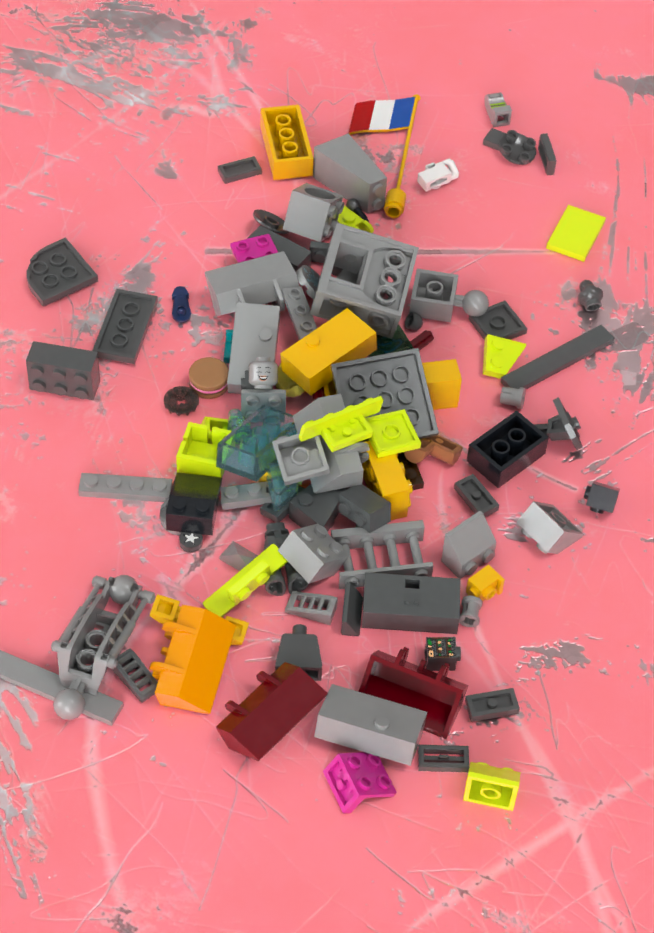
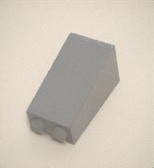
(350, 172)

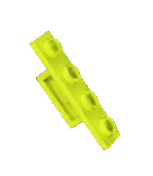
(343, 427)
(245, 581)

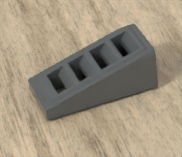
(126, 663)

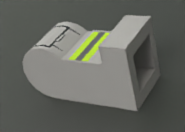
(497, 107)

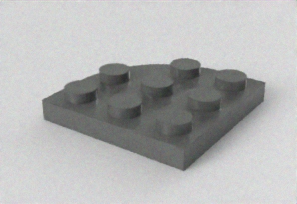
(58, 272)

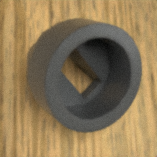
(413, 321)

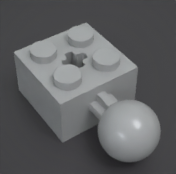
(436, 296)

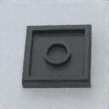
(500, 322)

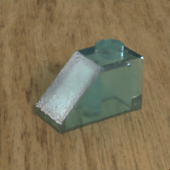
(279, 493)

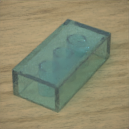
(250, 445)

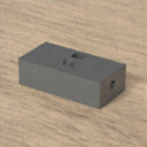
(411, 603)

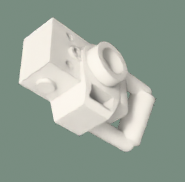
(437, 174)

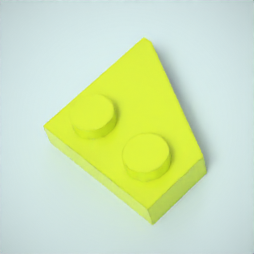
(500, 355)

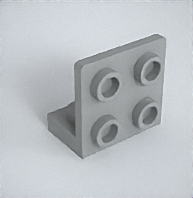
(254, 398)

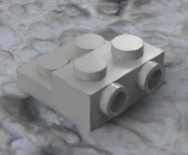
(300, 459)

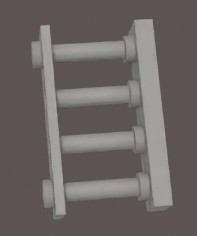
(388, 535)

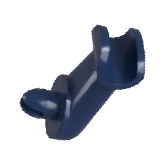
(181, 309)

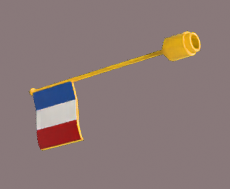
(386, 117)

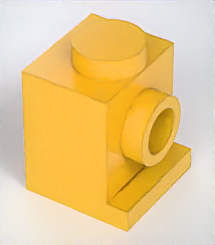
(485, 583)

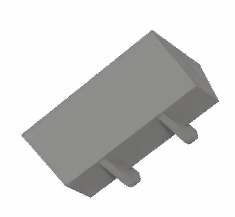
(251, 282)
(344, 464)

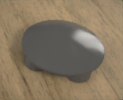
(517, 148)

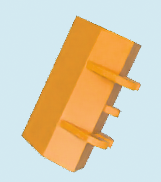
(193, 659)

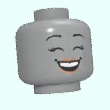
(263, 373)

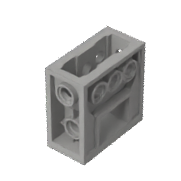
(373, 260)

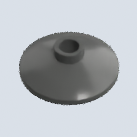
(270, 221)

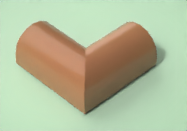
(437, 447)

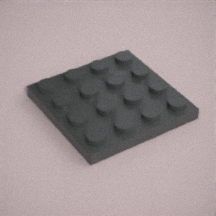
(395, 378)

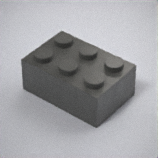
(63, 370)

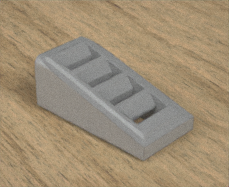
(318, 615)

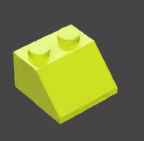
(492, 786)

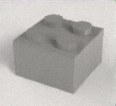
(313, 553)

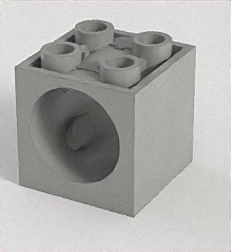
(313, 212)

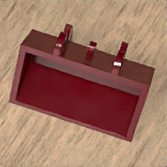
(415, 687)
(270, 711)

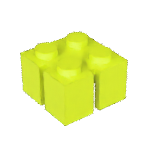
(195, 453)

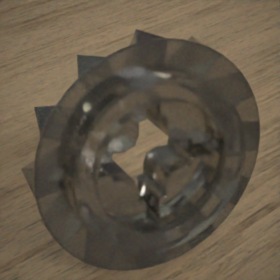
(179, 394)

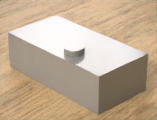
(253, 337)
(370, 724)

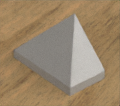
(237, 556)

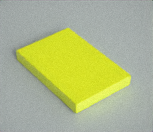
(576, 233)

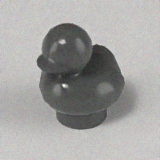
(590, 296)

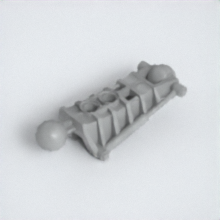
(81, 649)

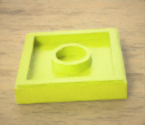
(392, 433)

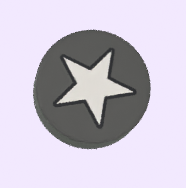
(190, 541)

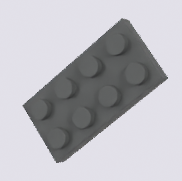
(125, 326)

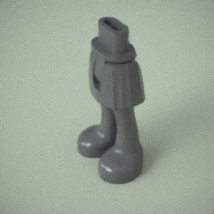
(277, 534)

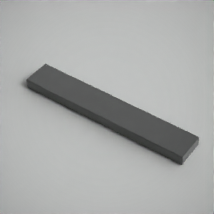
(558, 359)

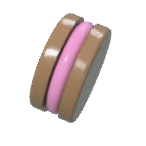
(208, 377)

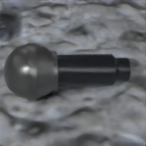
(354, 206)

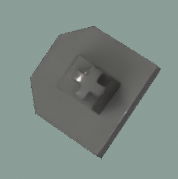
(562, 426)

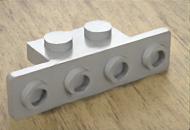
(299, 311)

